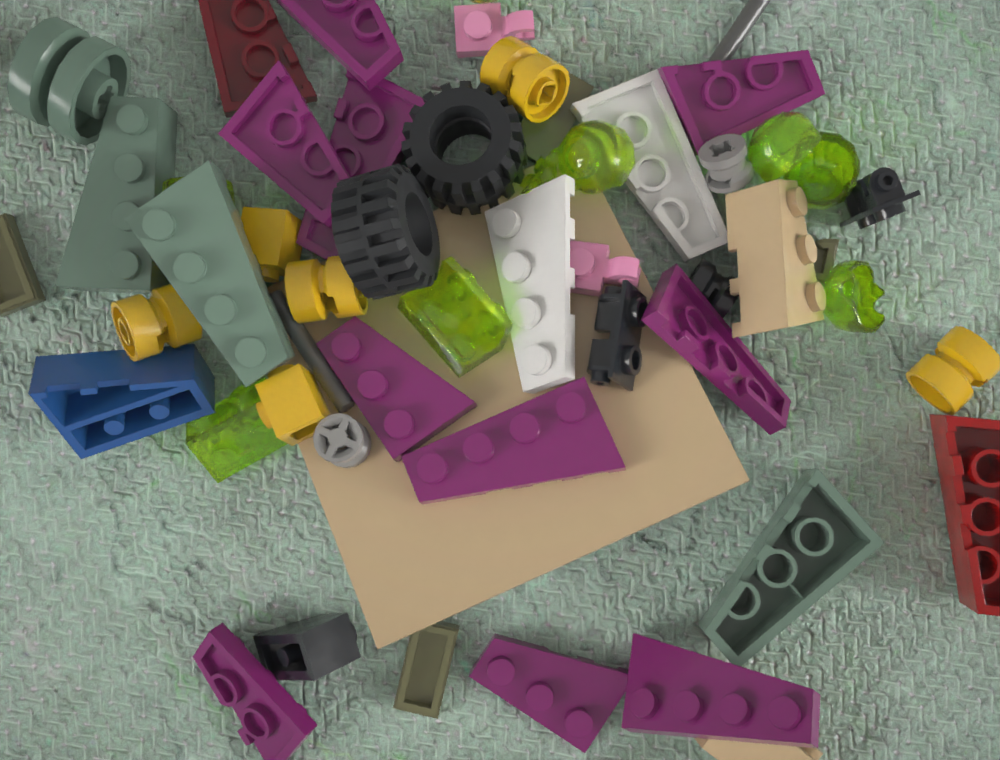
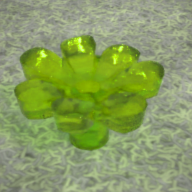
(544, 170)

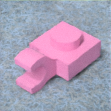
(482, 26)
(595, 268)

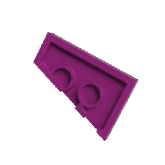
(351, 33)
(739, 93)
(287, 143)
(391, 388)
(552, 688)
(263, 706)

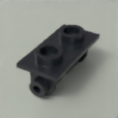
(876, 198)
(619, 356)

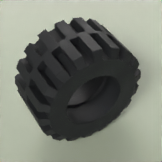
(454, 115)
(385, 232)

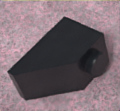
(308, 647)

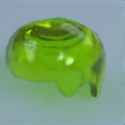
(781, 144)
(596, 156)
(827, 172)
(852, 297)

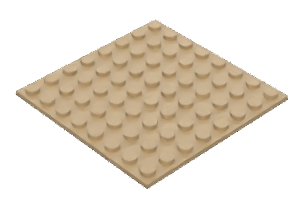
(443, 557)

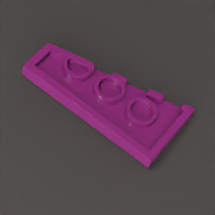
(365, 139)
(705, 340)
(530, 444)
(709, 698)

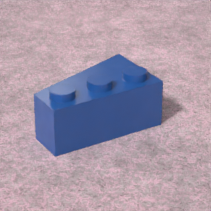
(112, 401)

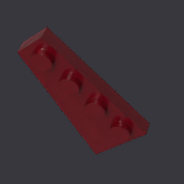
(245, 46)

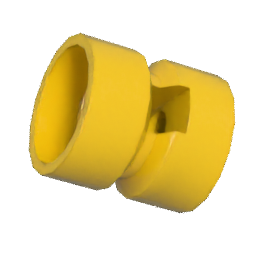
(526, 77)
(321, 289)
(152, 322)
(959, 364)

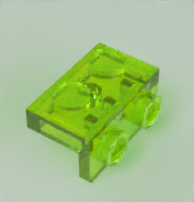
(457, 318)
(232, 435)

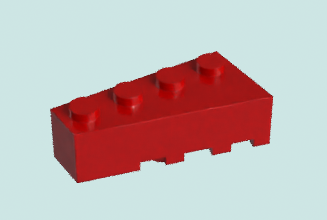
(970, 488)

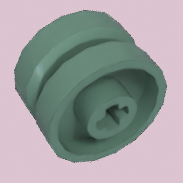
(67, 79)

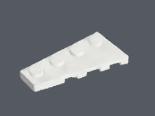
(665, 168)
(535, 278)

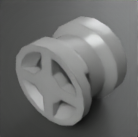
(726, 163)
(333, 434)

